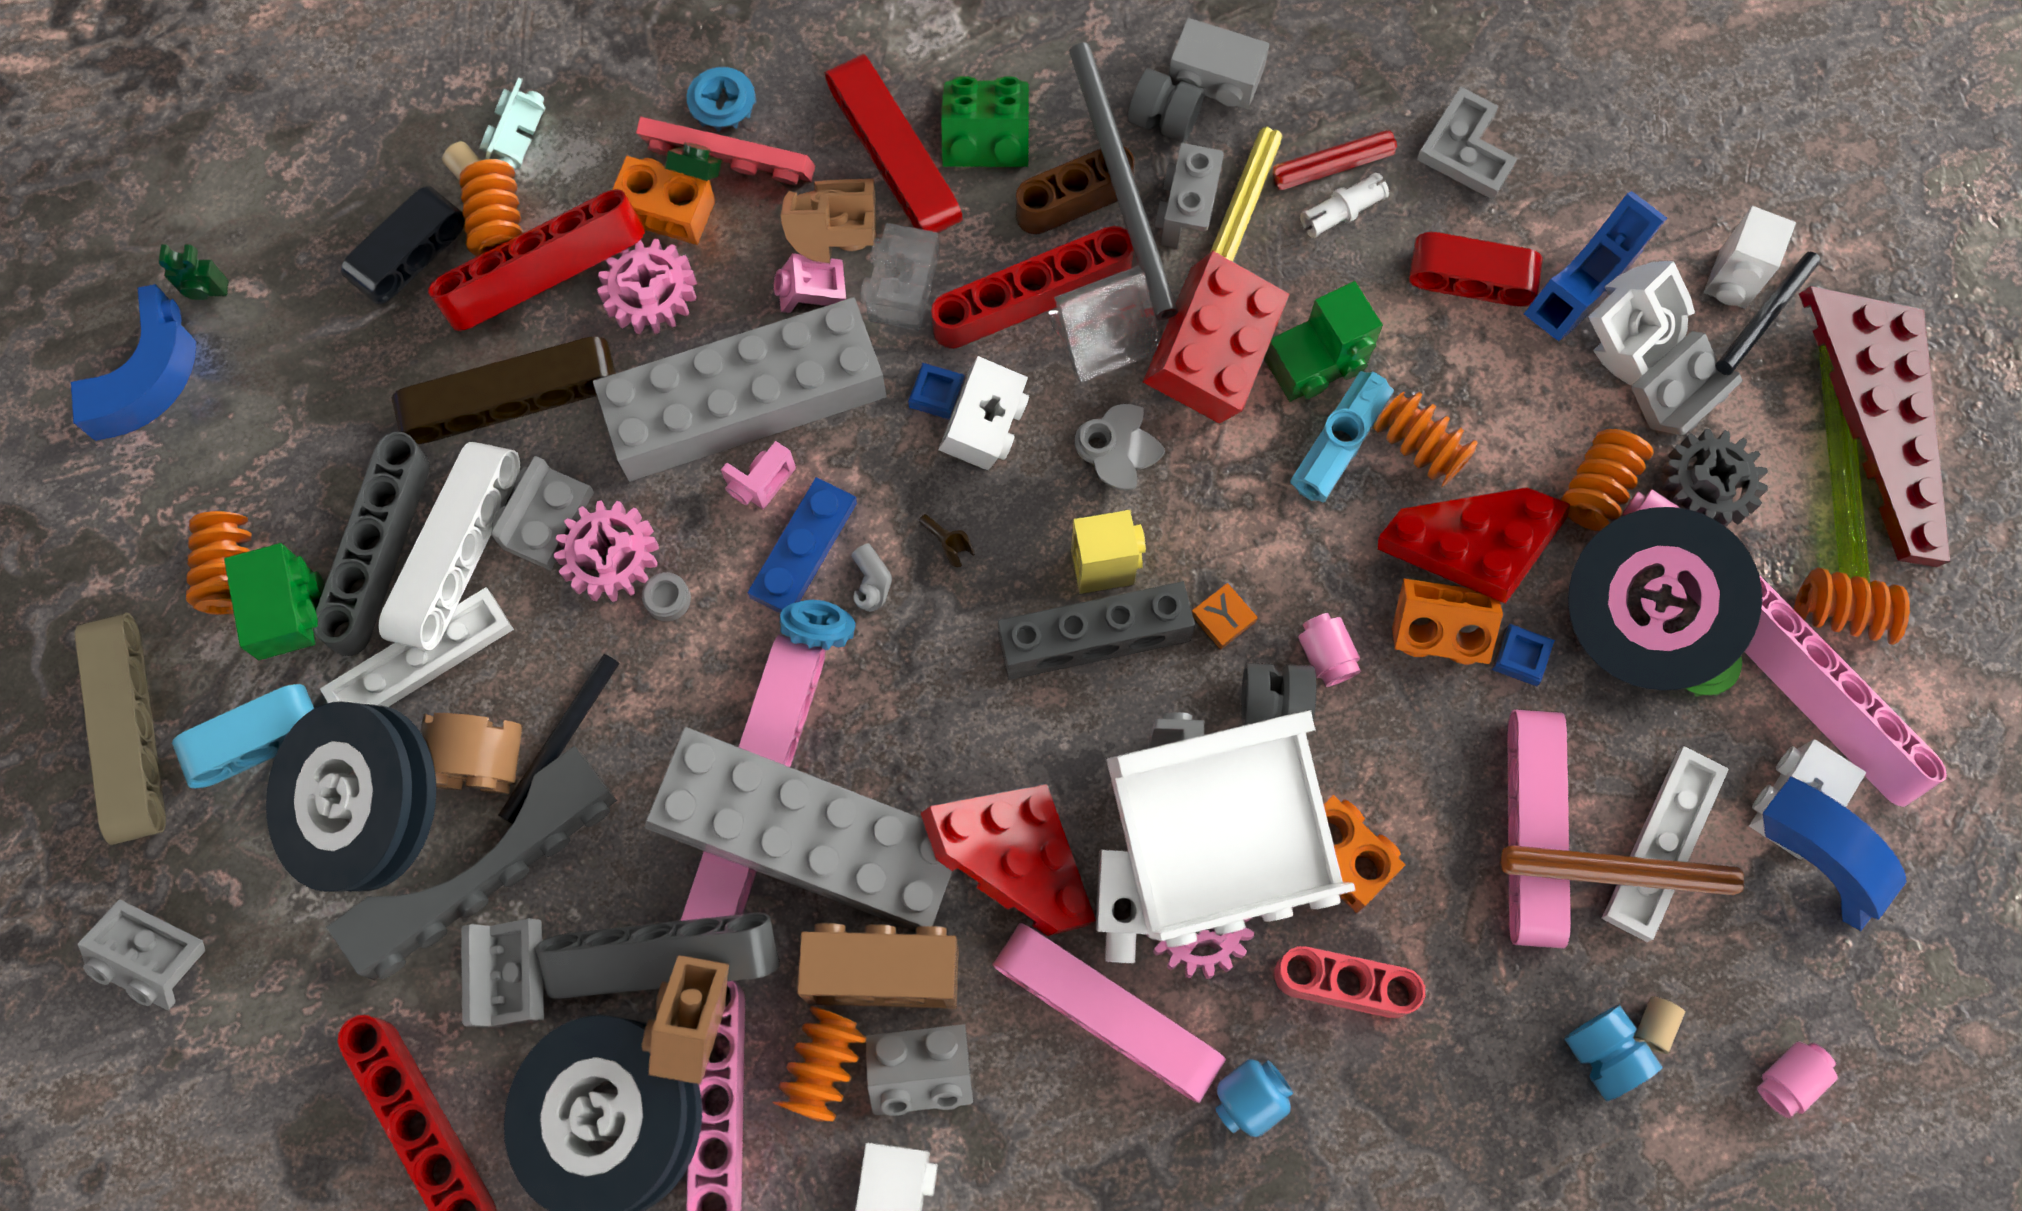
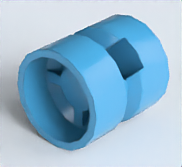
(1613, 1053)

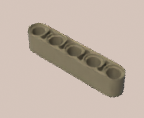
(120, 729)

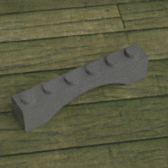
(389, 928)

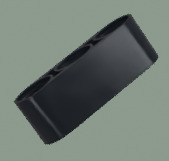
(403, 245)

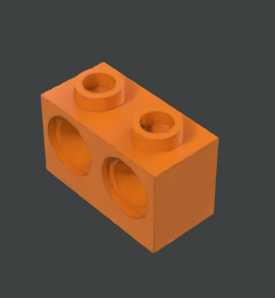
(659, 205)
(1449, 611)
(1357, 843)

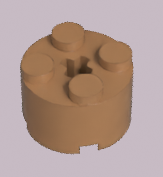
(472, 751)

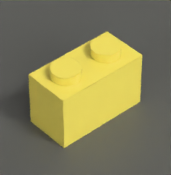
(1106, 551)

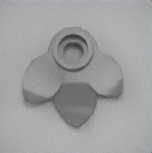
(1125, 446)

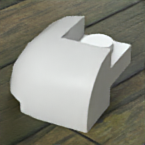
(1641, 319)

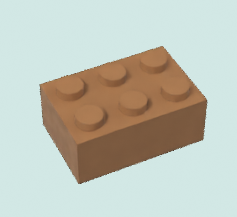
(879, 967)

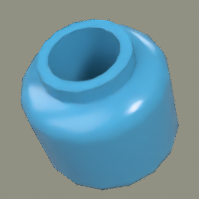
(1253, 1098)

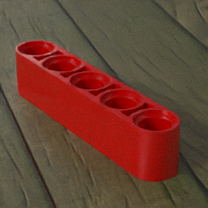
(893, 145)
(537, 260)
(1022, 304)
(397, 1110)

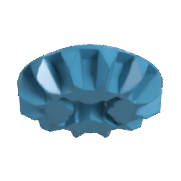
(707, 89)
(817, 624)

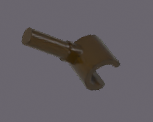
(952, 542)

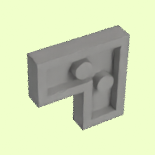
(1457, 145)

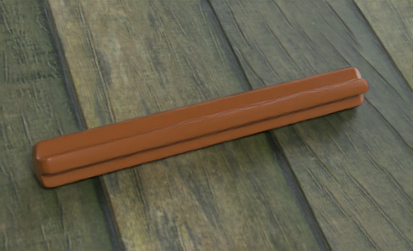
(1622, 870)

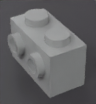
(1219, 62)

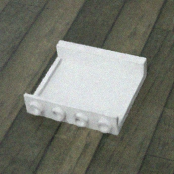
(1226, 829)

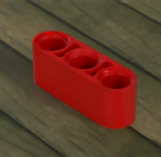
(1476, 269)

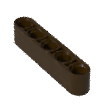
(502, 390)

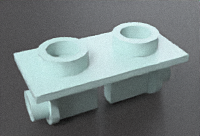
(519, 112)

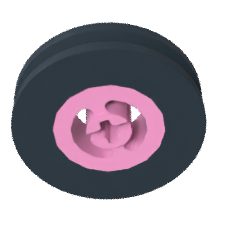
(1680, 544)

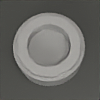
(666, 596)

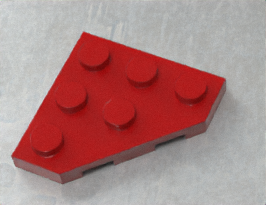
(1478, 539)
(1014, 853)

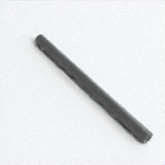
(1123, 181)

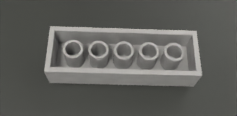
(740, 389)
(799, 830)

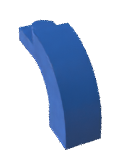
(1610, 253)
(147, 381)
(1839, 846)

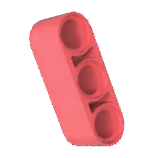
(1371, 974)

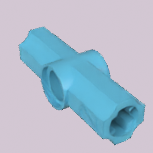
(1330, 456)

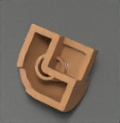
(830, 216)

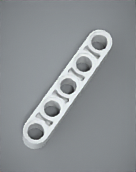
(449, 546)

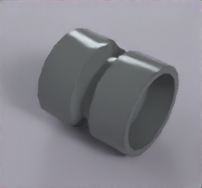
(1166, 105)
(1276, 693)

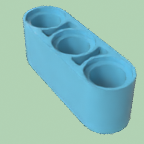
(240, 736)

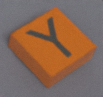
(1224, 616)

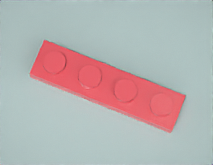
(743, 155)

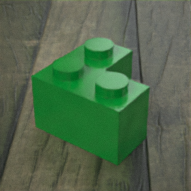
(1327, 346)
(273, 600)

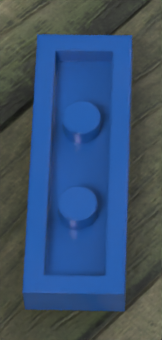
(802, 546)

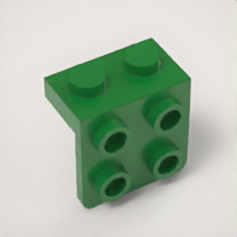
(985, 123)

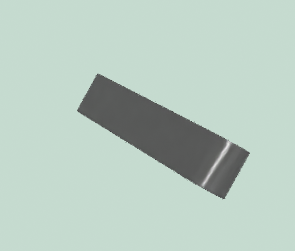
(376, 564)
(646, 954)

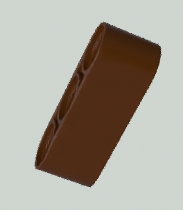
(1061, 204)

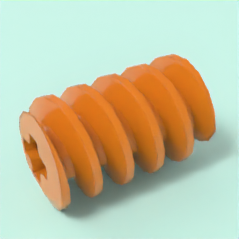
(489, 205)
(1425, 436)
(1606, 477)
(212, 540)
(1856, 602)
(821, 1065)

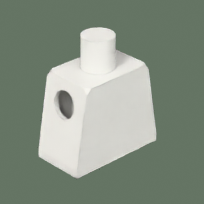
(1116, 882)

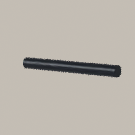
(1768, 313)
(562, 733)

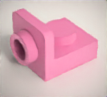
(809, 282)
(765, 476)

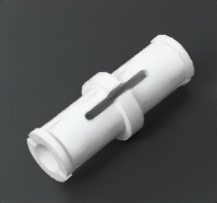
(1344, 205)

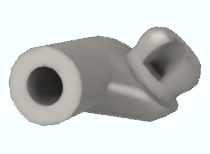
(876, 579)

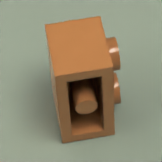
(686, 1019)

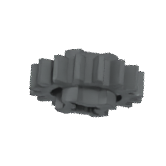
(1715, 477)

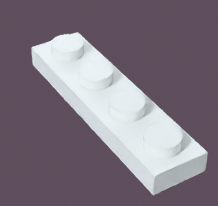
(405, 668)
(1667, 835)

